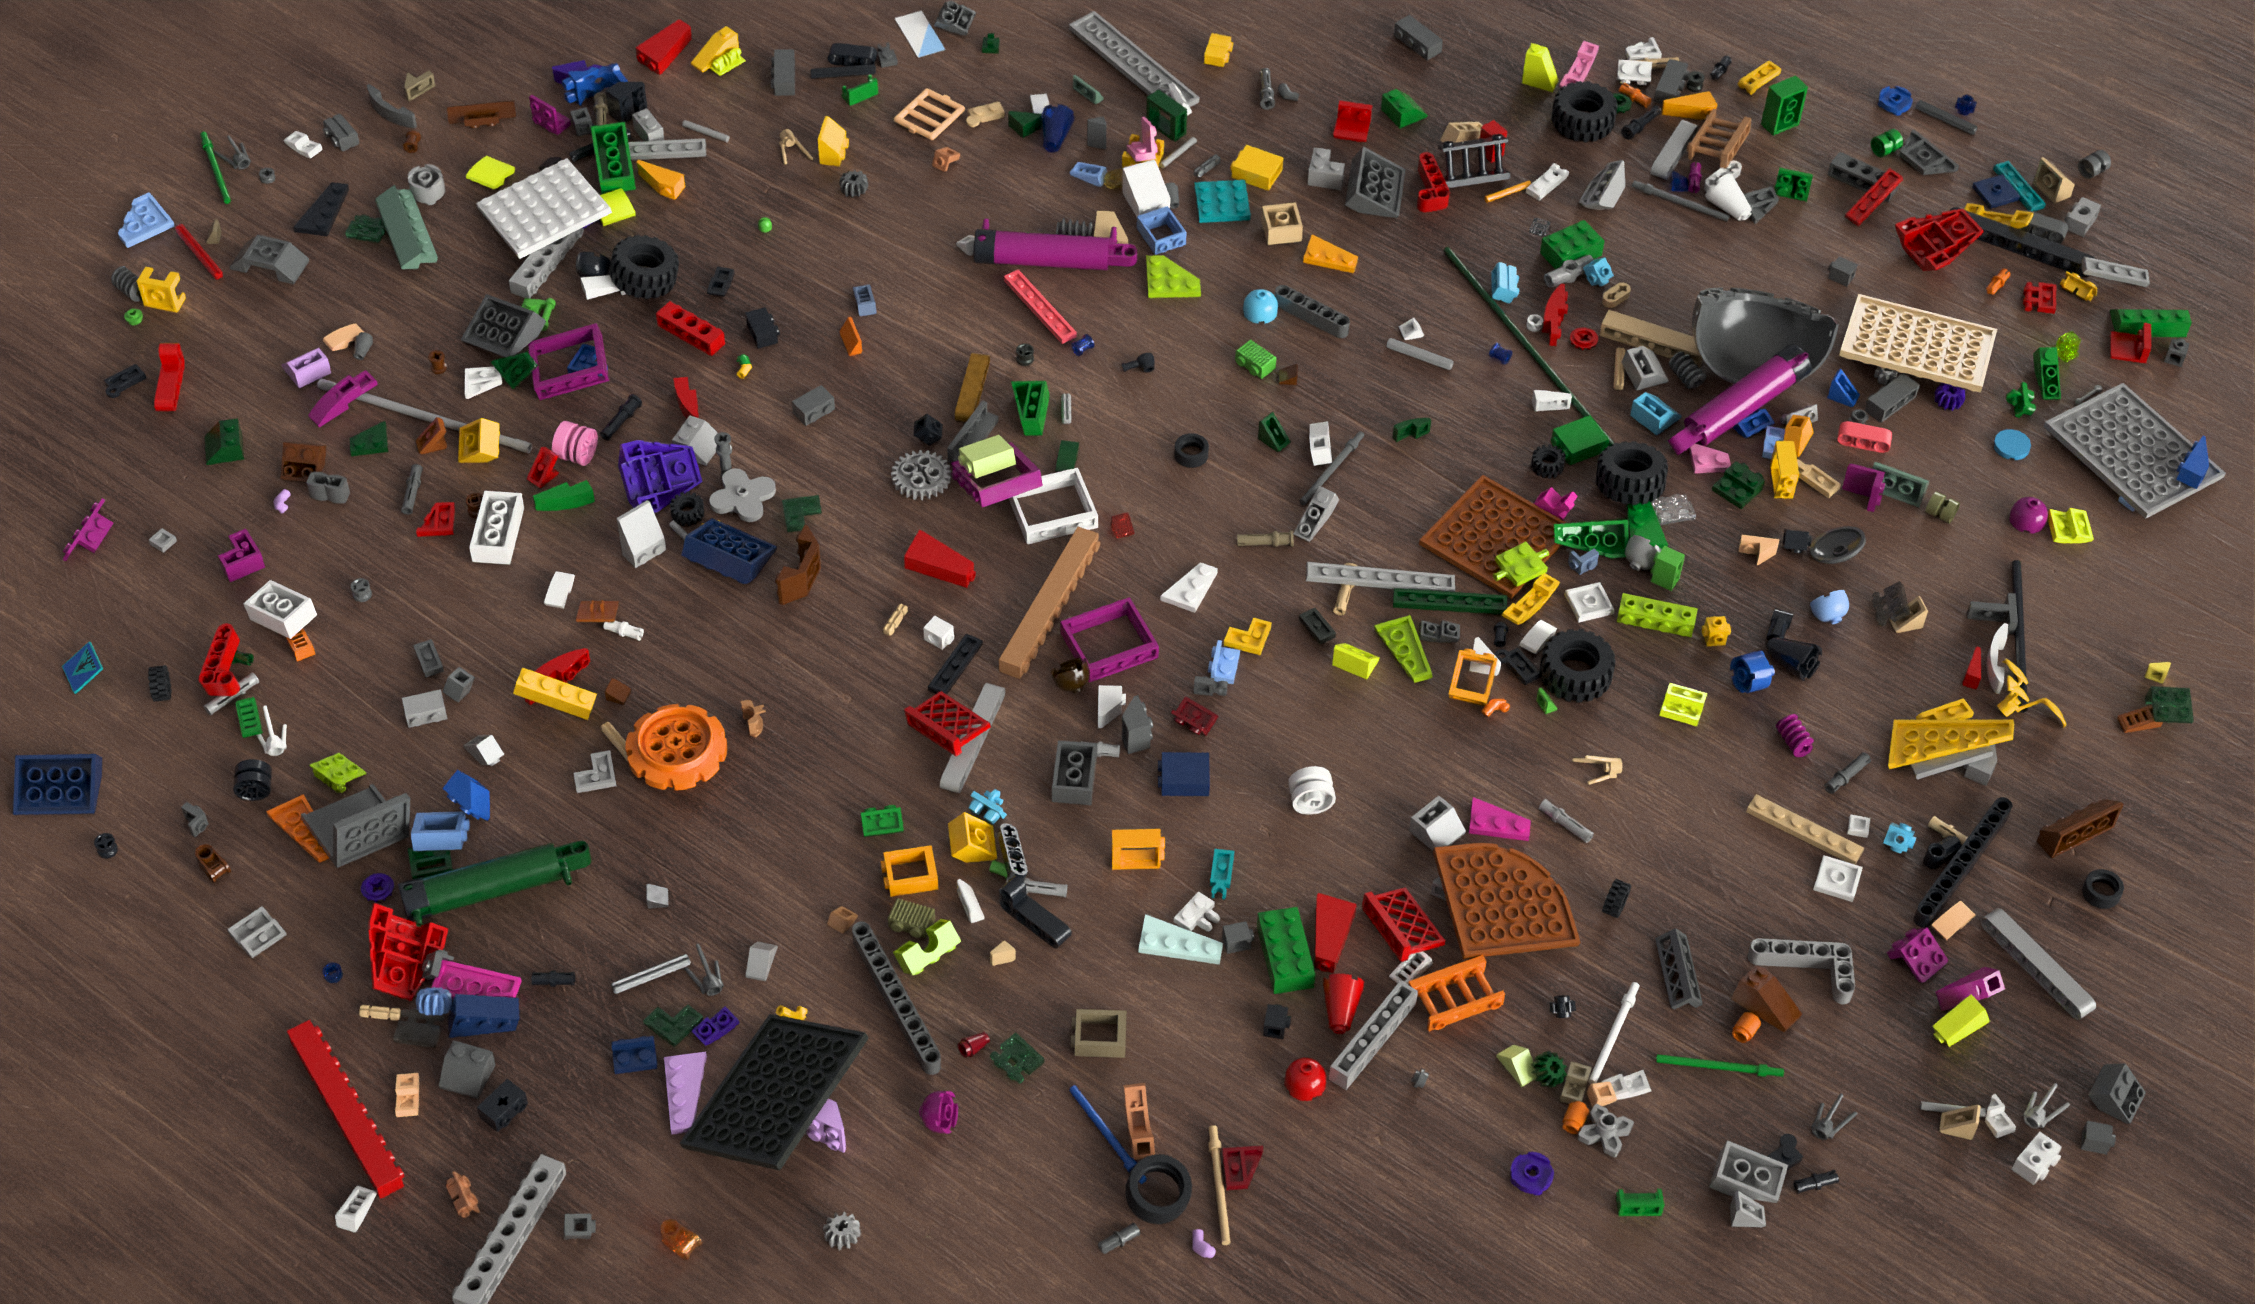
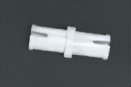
(624, 629)

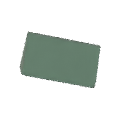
(1086, 90)

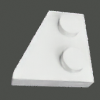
(1639, 51)
(480, 380)

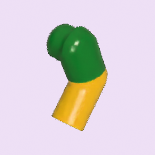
(745, 365)

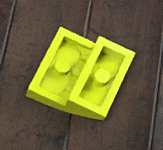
(490, 172)
(620, 207)
(2069, 526)
(1683, 704)

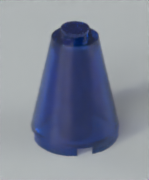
(1056, 126)

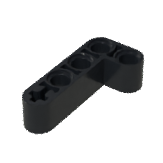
(1031, 914)

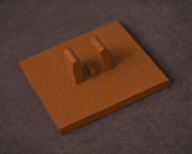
(597, 611)

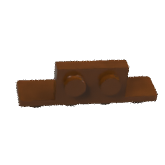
(481, 113)

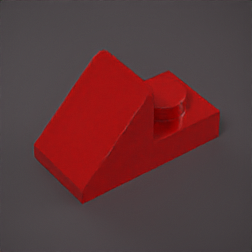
(542, 468)

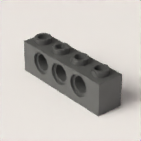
(1856, 173)

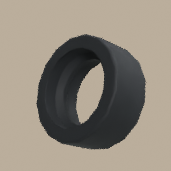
(1191, 439)
(2098, 900)

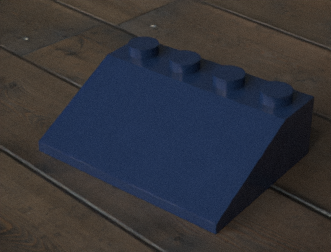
(727, 550)
(56, 784)

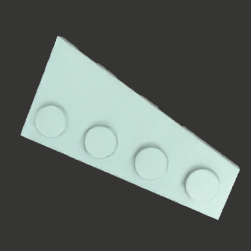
(1176, 942)

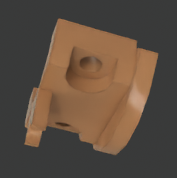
(755, 722)

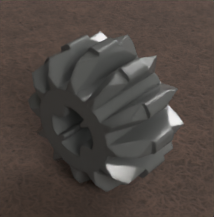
(853, 183)

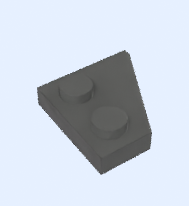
(1761, 202)

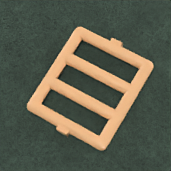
(919, 100)

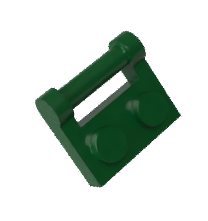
(426, 858)

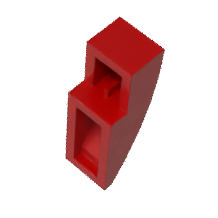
(686, 398)

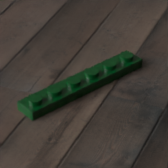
(1449, 601)

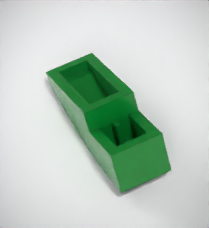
(564, 497)

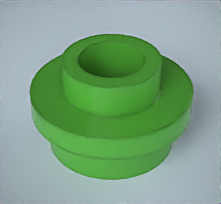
(133, 316)

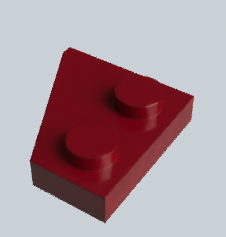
(1240, 1165)

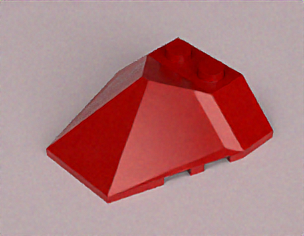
(1937, 239)
(399, 951)

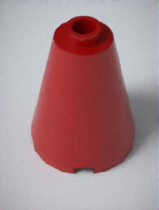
(1342, 999)

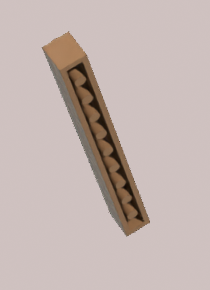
(1049, 603)

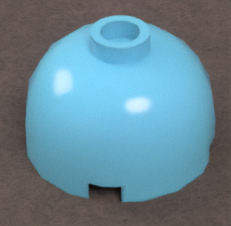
(1260, 306)

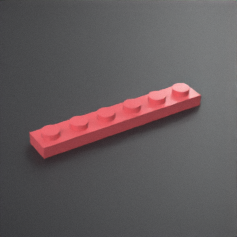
(1040, 306)

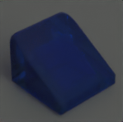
(1679, 182)

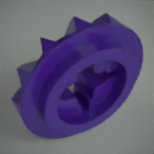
(377, 880)

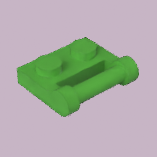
(536, 306)

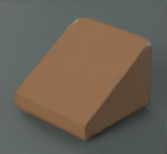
(841, 919)

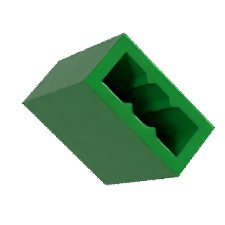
(1580, 439)

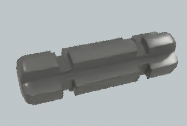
(1207, 165)

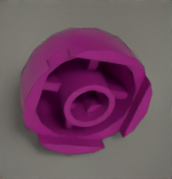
(2028, 515)
(939, 1111)

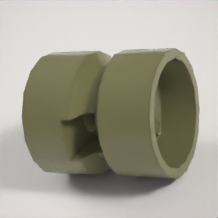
(1943, 507)

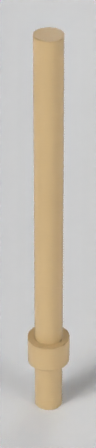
(1215, 1149)

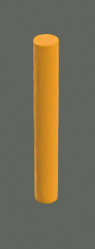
(1508, 191)

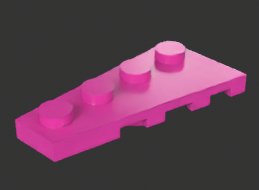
(475, 981)

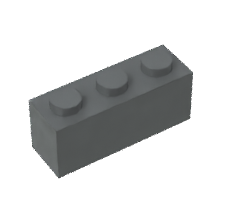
(1418, 37)
(783, 72)
(1671, 81)
(1891, 397)

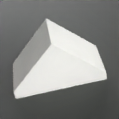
(1481, 648)

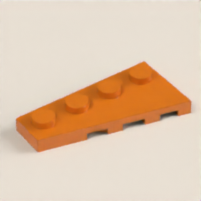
(288, 818)

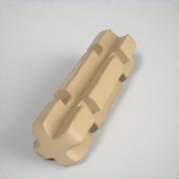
(895, 619)
(380, 1012)

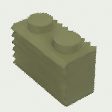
(911, 918)

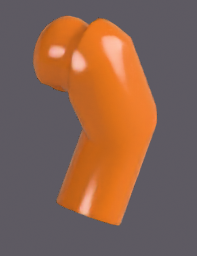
(1495, 704)

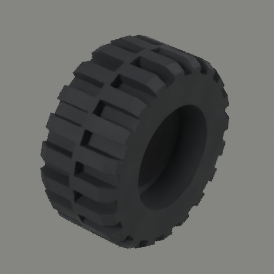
(1588, 98)
(647, 252)
(1631, 473)
(1582, 647)

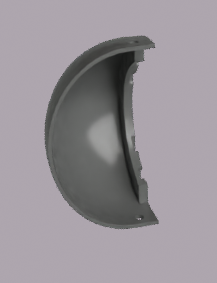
(1747, 327)

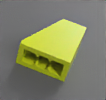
(1539, 69)
(1961, 1021)

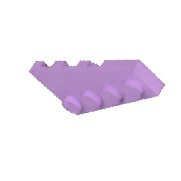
(683, 1088)

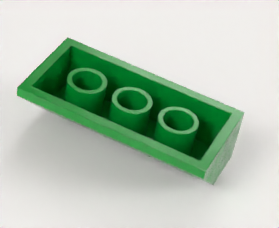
(2163, 321)

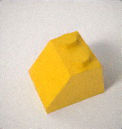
(832, 143)
(478, 441)
(971, 839)

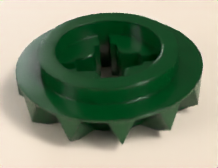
(1623, 102)

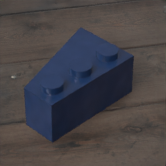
(482, 1015)

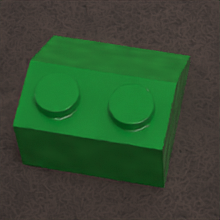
(1401, 108)

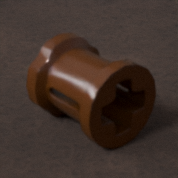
(411, 141)
(438, 365)

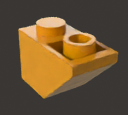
(1800, 431)

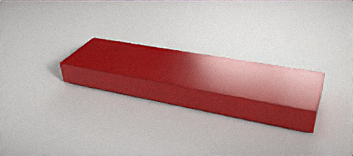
(1874, 197)

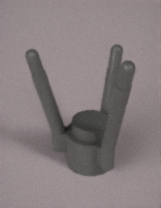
(240, 159)
(711, 984)
(1823, 1127)

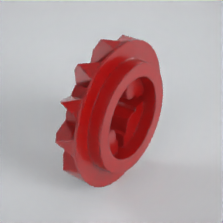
(1583, 333)

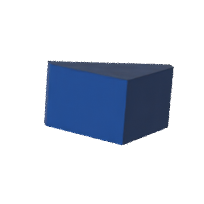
(1843, 390)

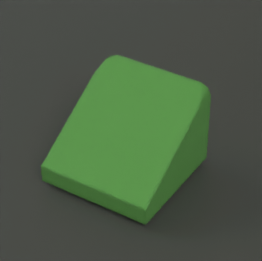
(1545, 702)

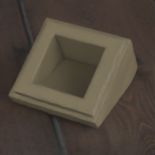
(214, 233)

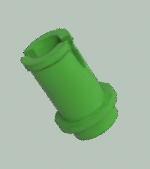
(998, 868)

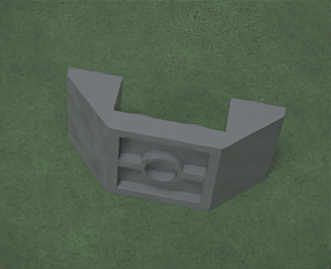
(272, 255)

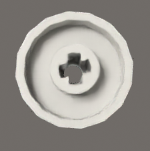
(1311, 790)

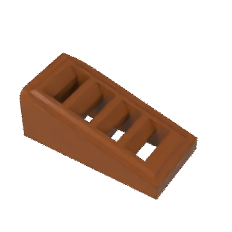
(2138, 714)

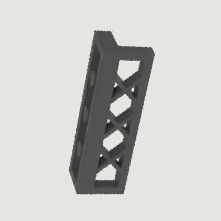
(974, 430)
(1683, 962)

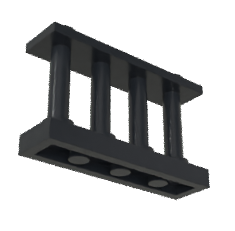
(1483, 175)

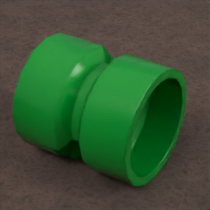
(1886, 143)

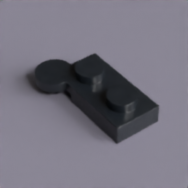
(1787, 1152)

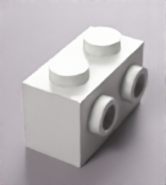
(2036, 1158)

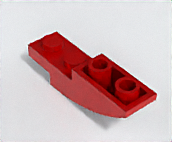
(1555, 313)
(564, 666)

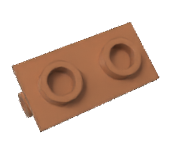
(460, 1188)

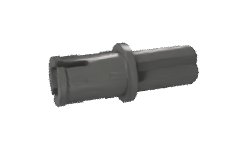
(1119, 1238)

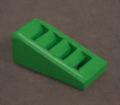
(248, 716)

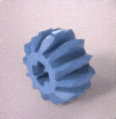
(433, 1001)

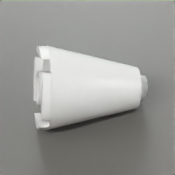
(1729, 198)

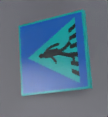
(82, 667)

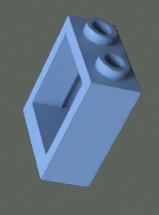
(1163, 216)
(439, 831)

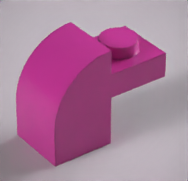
(1554, 503)

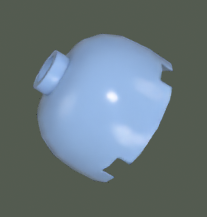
(1830, 607)

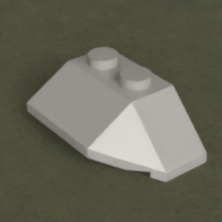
(1605, 187)

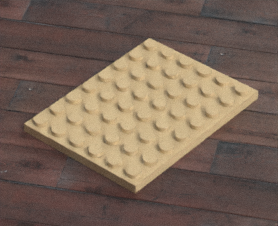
(1918, 343)

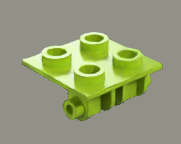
(336, 771)

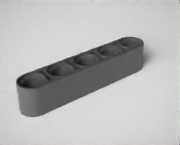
(1312, 311)

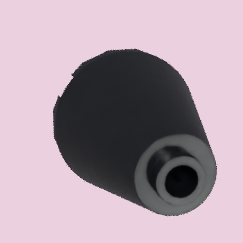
(1795, 656)

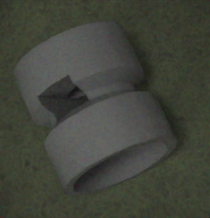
(2094, 164)

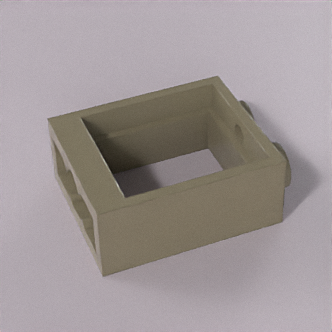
(1099, 1048)

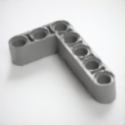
(1809, 958)

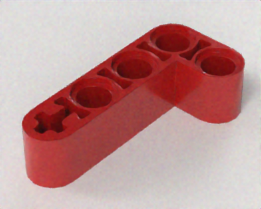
(1436, 194)
(169, 377)
(215, 673)

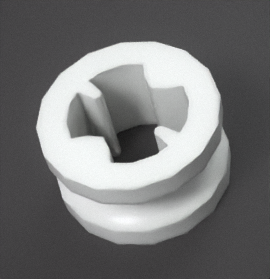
(1530, 322)

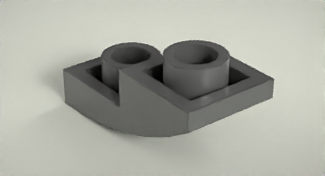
(1442, 633)

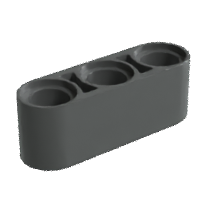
(2046, 228)

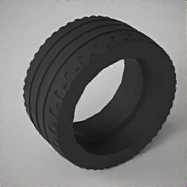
(1172, 1168)

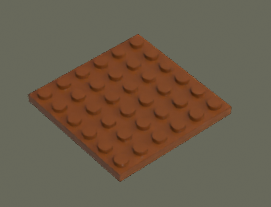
(1487, 524)

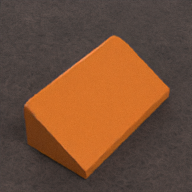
(851, 337)

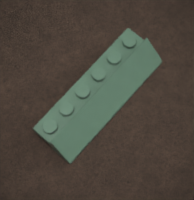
(405, 228)

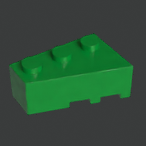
(1032, 405)

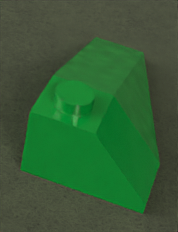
(1606, 536)

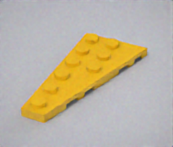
(1930, 739)

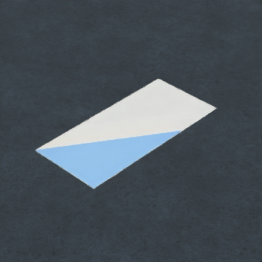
(919, 34)

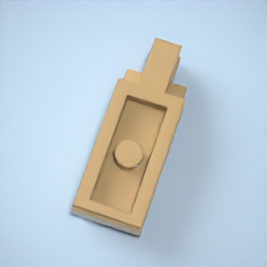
(1818, 479)

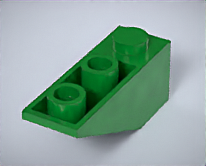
(2047, 372)

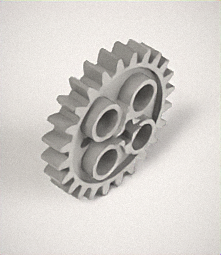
(921, 474)

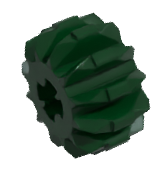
(1549, 1069)

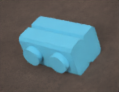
(1504, 282)

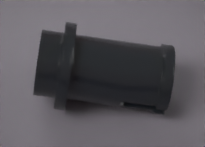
(1500, 634)

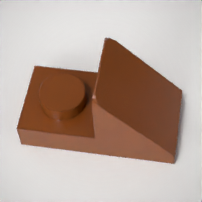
(432, 438)

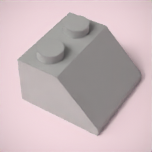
(700, 435)

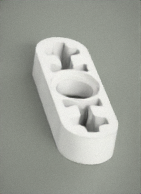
(1735, 172)

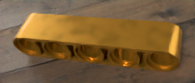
(972, 386)

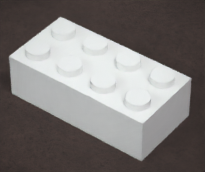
(497, 527)

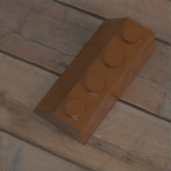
(2079, 827)

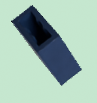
(1184, 774)

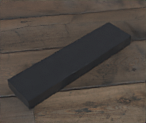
(955, 664)

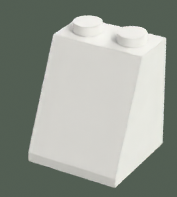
(1144, 188)

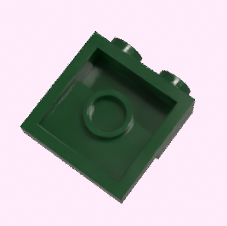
(1739, 484)

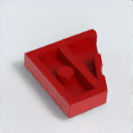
(439, 520)

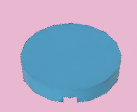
(2012, 444)

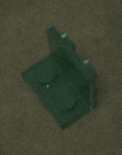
(2170, 704)

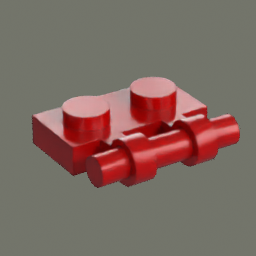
(2045, 298)

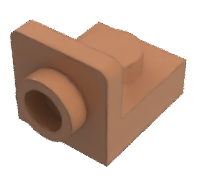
(943, 157)

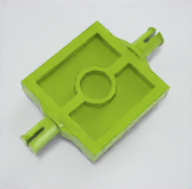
(1521, 564)

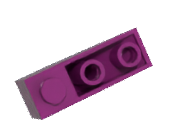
(1980, 984)

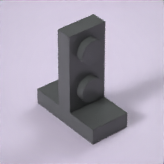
(1996, 612)

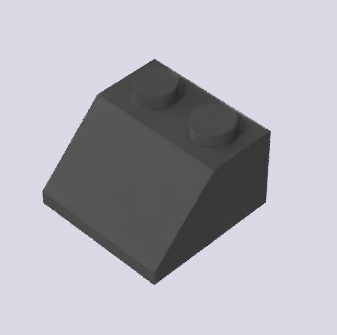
(466, 1069)

